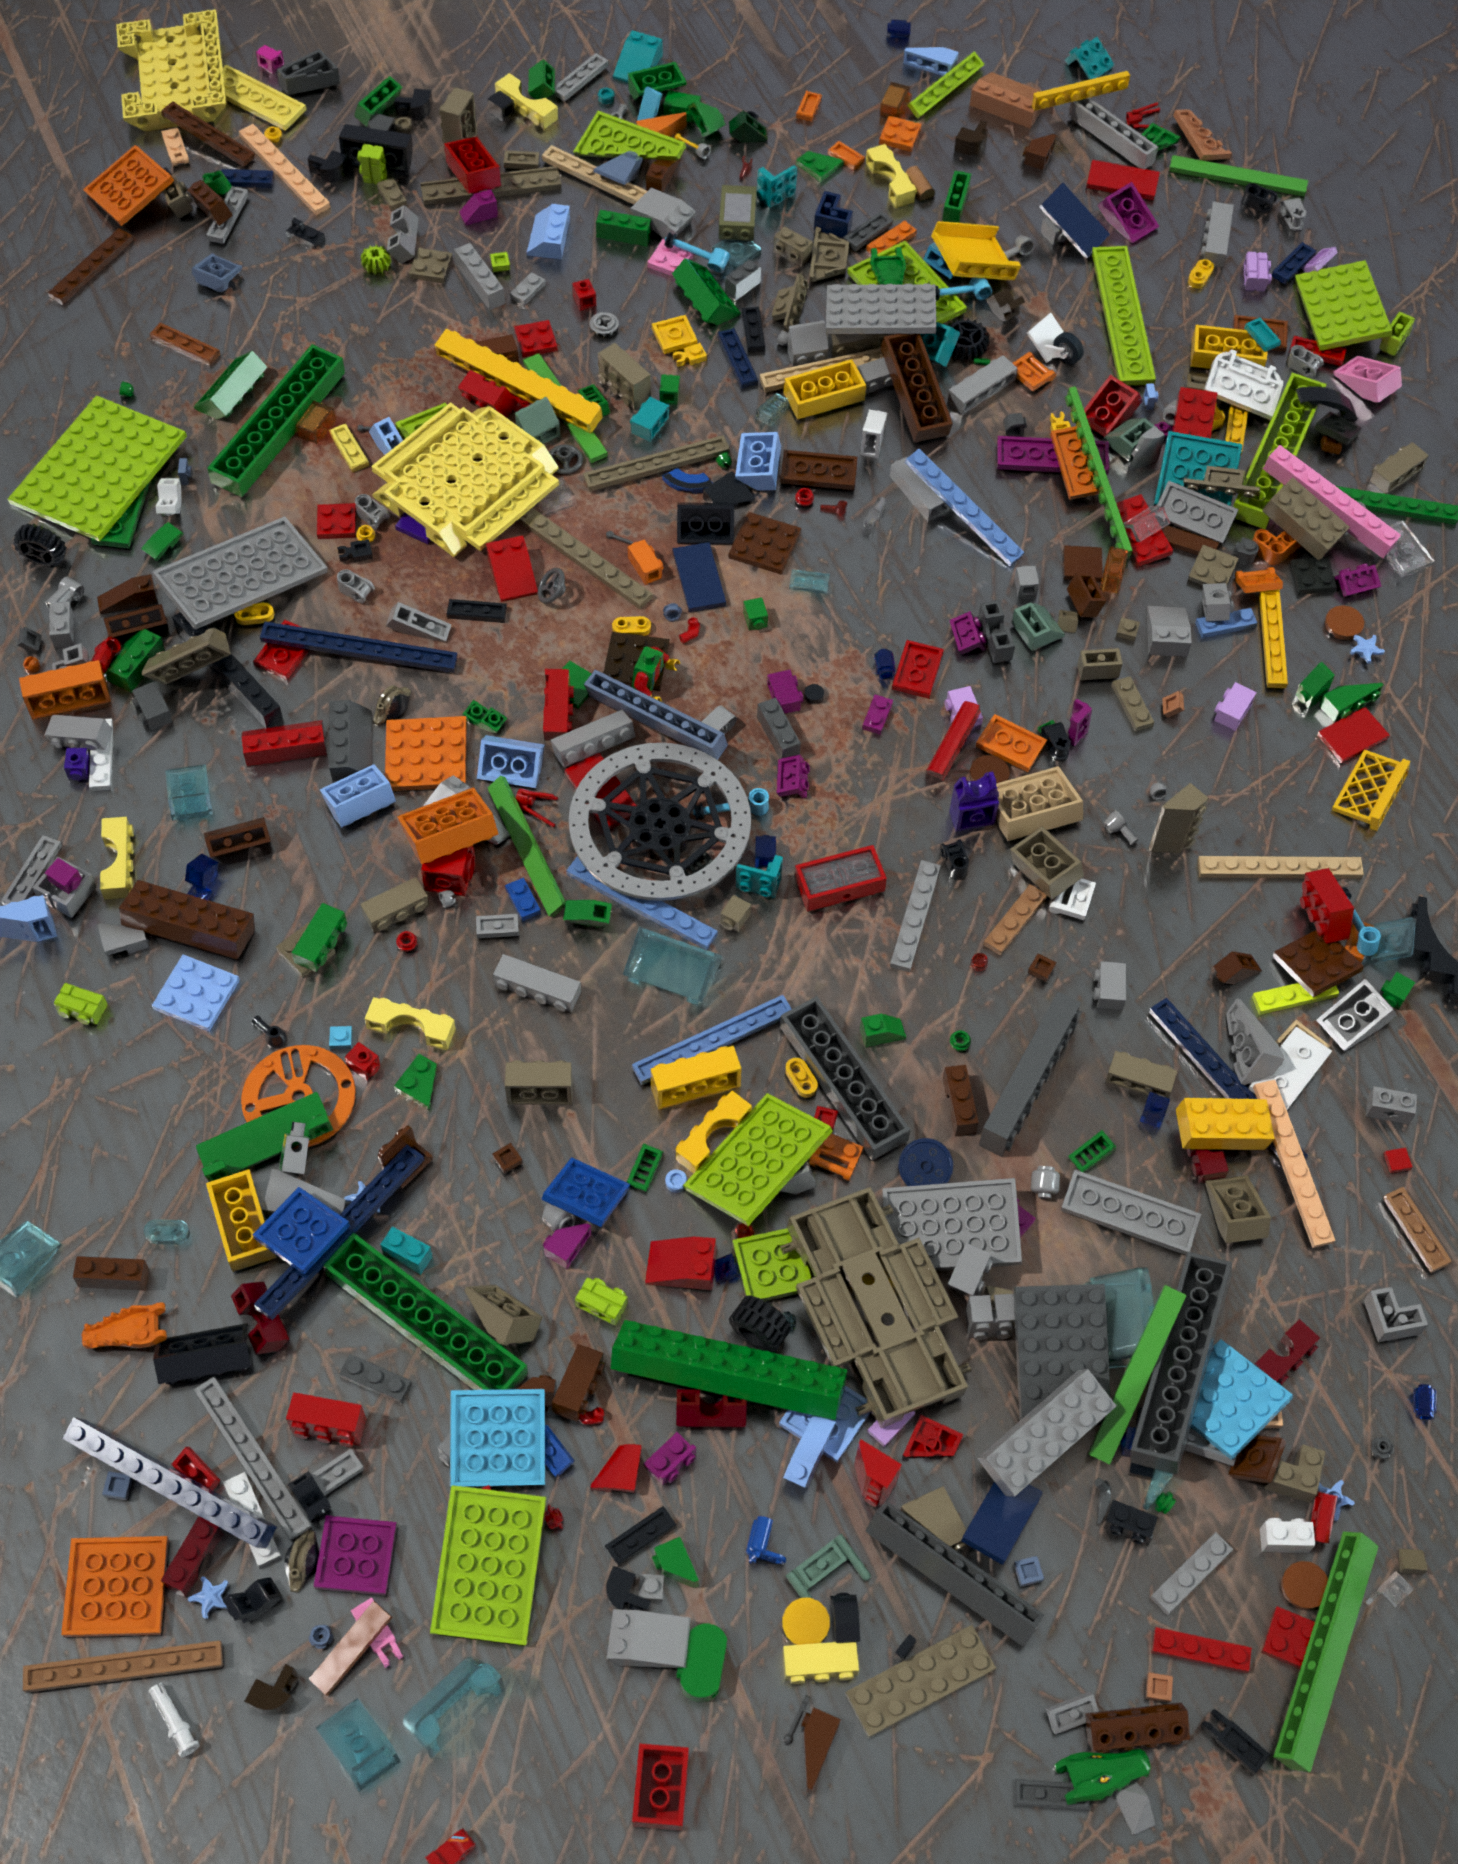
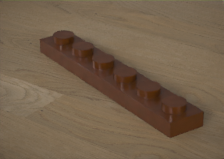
(208, 134)
(90, 266)

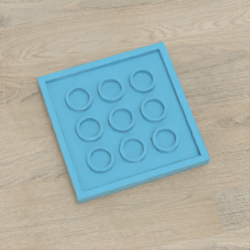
(1235, 1401)
(497, 1437)

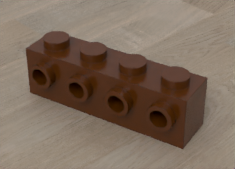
(1137, 1727)

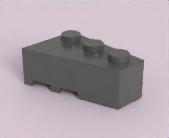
(308, 73)

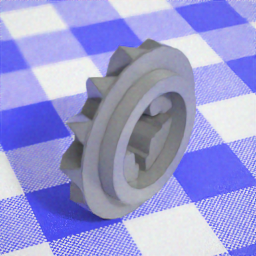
(606, 319)

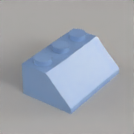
(549, 232)
(759, 460)
(514, 759)
(358, 795)

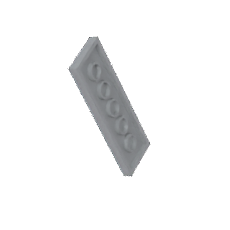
(1131, 1212)

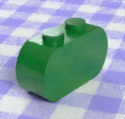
(704, 1663)

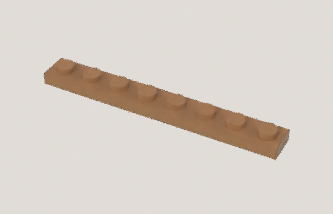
(122, 1666)

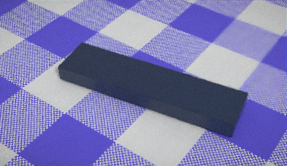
(737, 358)

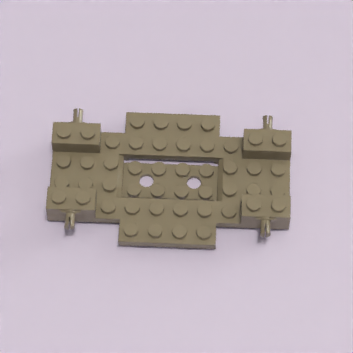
(909, 1365)

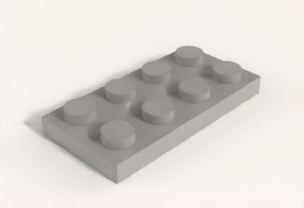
(1197, 512)

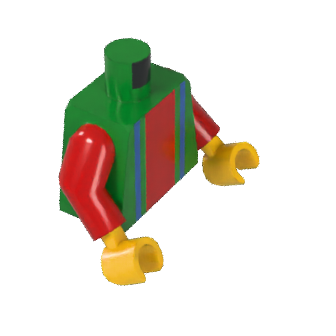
(649, 668)

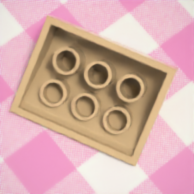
(1037, 801)

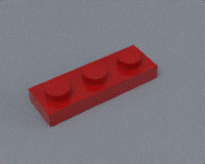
(1332, 356)

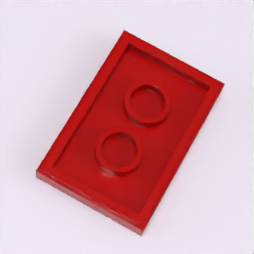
(280, 659)
(917, 669)
(1353, 735)

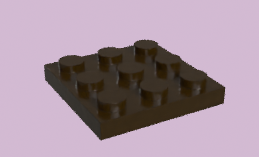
(624, 653)

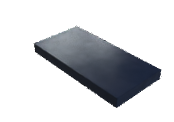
(1074, 220)
(699, 577)
(1000, 1521)

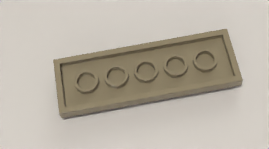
(920, 1681)

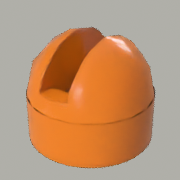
(33, 665)

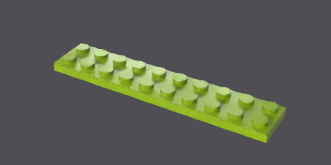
(1123, 315)

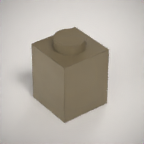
(735, 914)

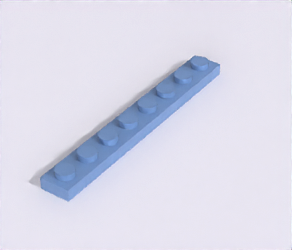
(964, 507)
(653, 910)
(716, 1037)

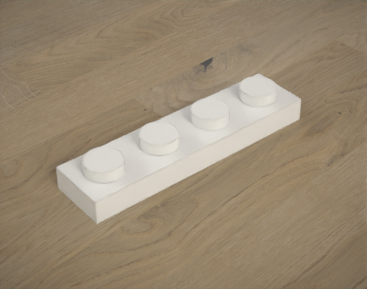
(101, 766)
(241, 1493)

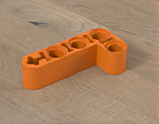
(1273, 548)

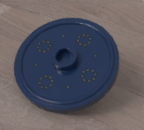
(925, 1163)

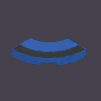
(688, 482)

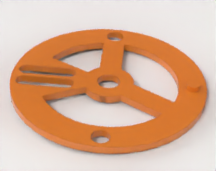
(307, 1054)

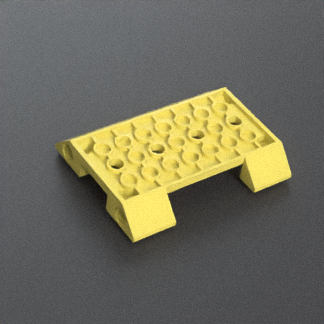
(195, 72)

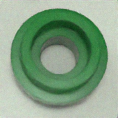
(960, 1035)
(1164, 1502)

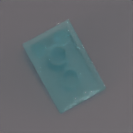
(188, 792)
(23, 1256)
(358, 1744)

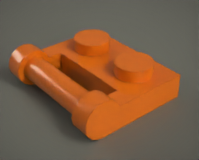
(1029, 375)
(1258, 580)
(839, 1150)

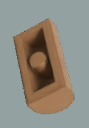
(922, 185)

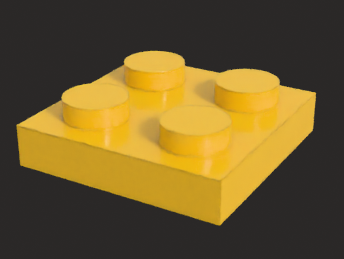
(674, 334)

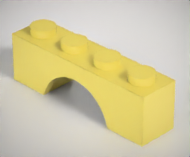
(540, 112)
(881, 161)
(116, 879)
(386, 1015)

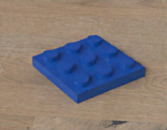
(586, 1192)
(301, 1230)

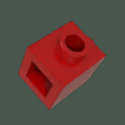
(584, 294)
(362, 1061)

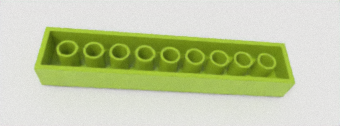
(1286, 428)

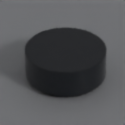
(814, 694)

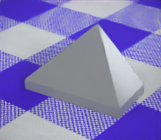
(1135, 1807)

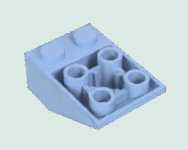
(27, 920)

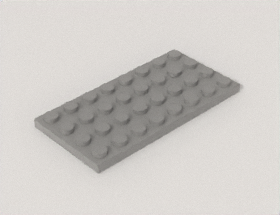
(239, 572)

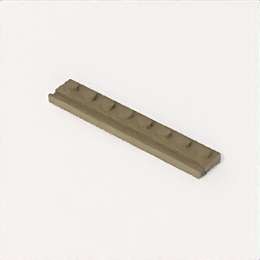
(512, 184)

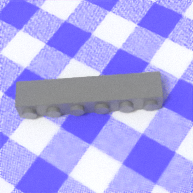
(1113, 132)

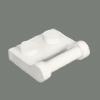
(1078, 901)

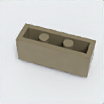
(1398, 467)
(394, 905)
(1140, 1075)

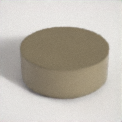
(403, 125)

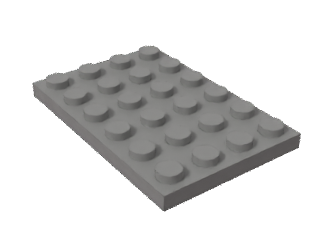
(881, 309)
(958, 1214)

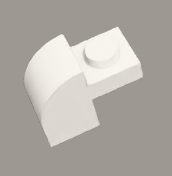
(169, 496)

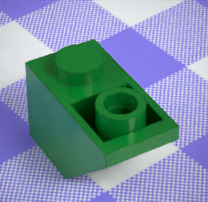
(587, 912)

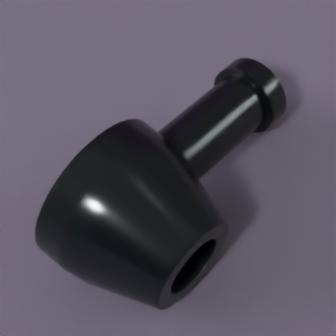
(272, 1041)

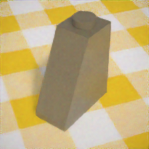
(938, 1516)

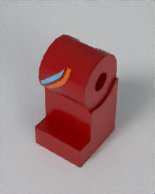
(453, 1850)

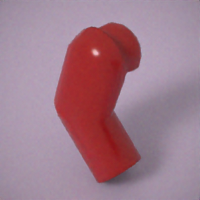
(692, 631)
(592, 1417)

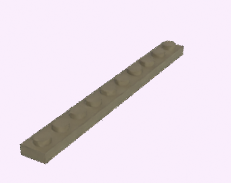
(586, 558)

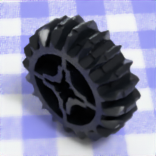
(970, 333)
(39, 545)

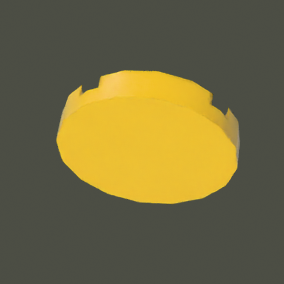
(805, 1621)

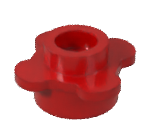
(553, 1517)

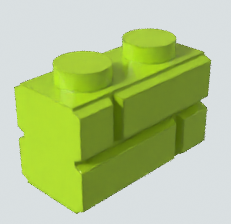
(372, 164)
(1401, 329)
(80, 1004)
(601, 1300)

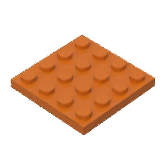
(128, 185)
(425, 752)
(115, 1586)

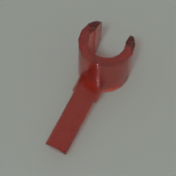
(745, 166)
(840, 508)

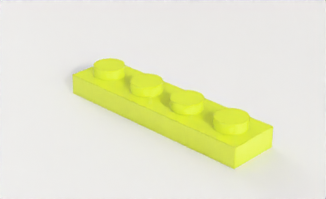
(1288, 997)

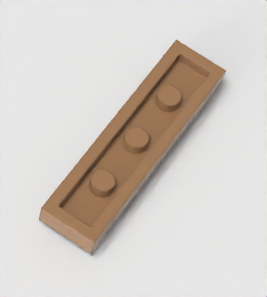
(1015, 919)
(1417, 1230)

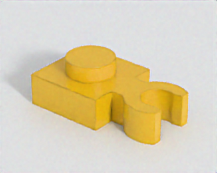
(692, 354)
(1058, 423)

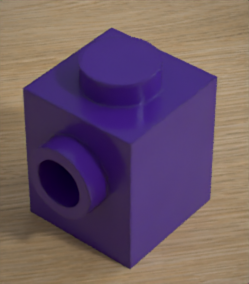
(77, 763)

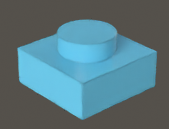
(340, 1037)

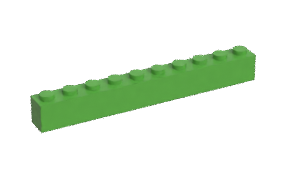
(1326, 1652)

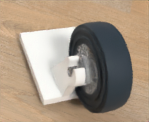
(1055, 343)

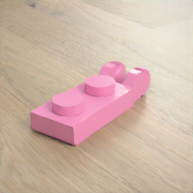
(383, 1640)

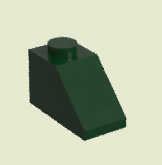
(747, 129)

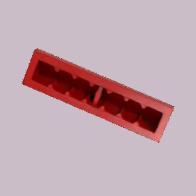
(954, 740)

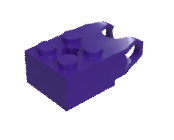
(974, 802)

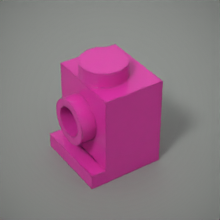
(269, 58)

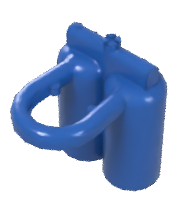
(759, 1540)

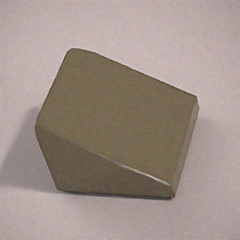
(1068, 621)
(990, 1290)
(1412, 1561)

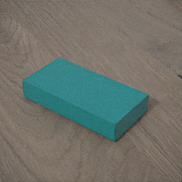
(1262, 334)

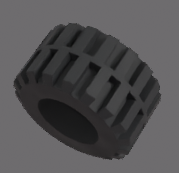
(759, 1324)

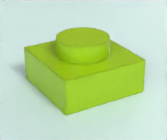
(500, 261)

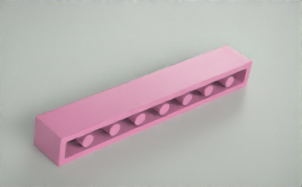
(1362, 523)

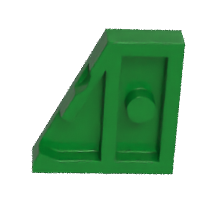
(1160, 136)
(818, 165)
(418, 1081)

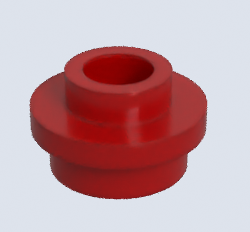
(804, 497)
(406, 936)

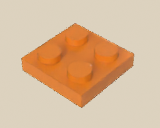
(900, 133)

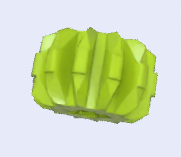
(375, 259)

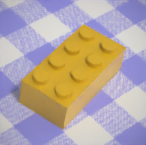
(1211, 341)
(824, 389)
(695, 1077)
(1224, 1124)
(238, 1218)

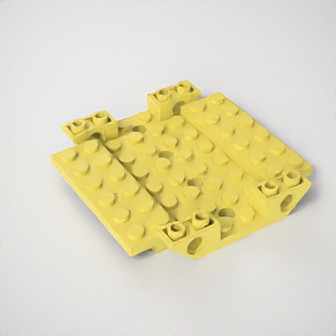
(486, 492)

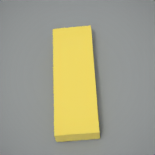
(349, 448)

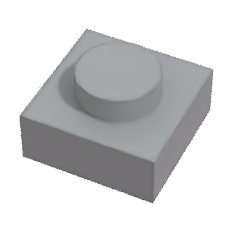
(651, 1587)

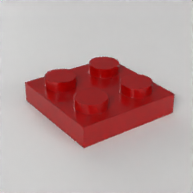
(535, 338)
(336, 521)
(1287, 1637)

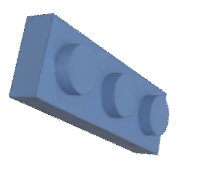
(1237, 621)

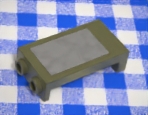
(737, 212)

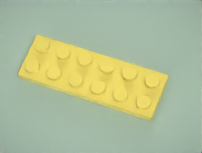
(261, 99)

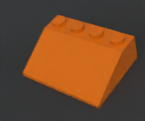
(448, 825)

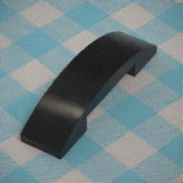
(1313, 396)

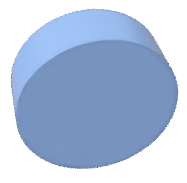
(675, 1180)

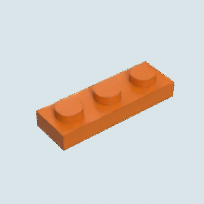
(896, 235)

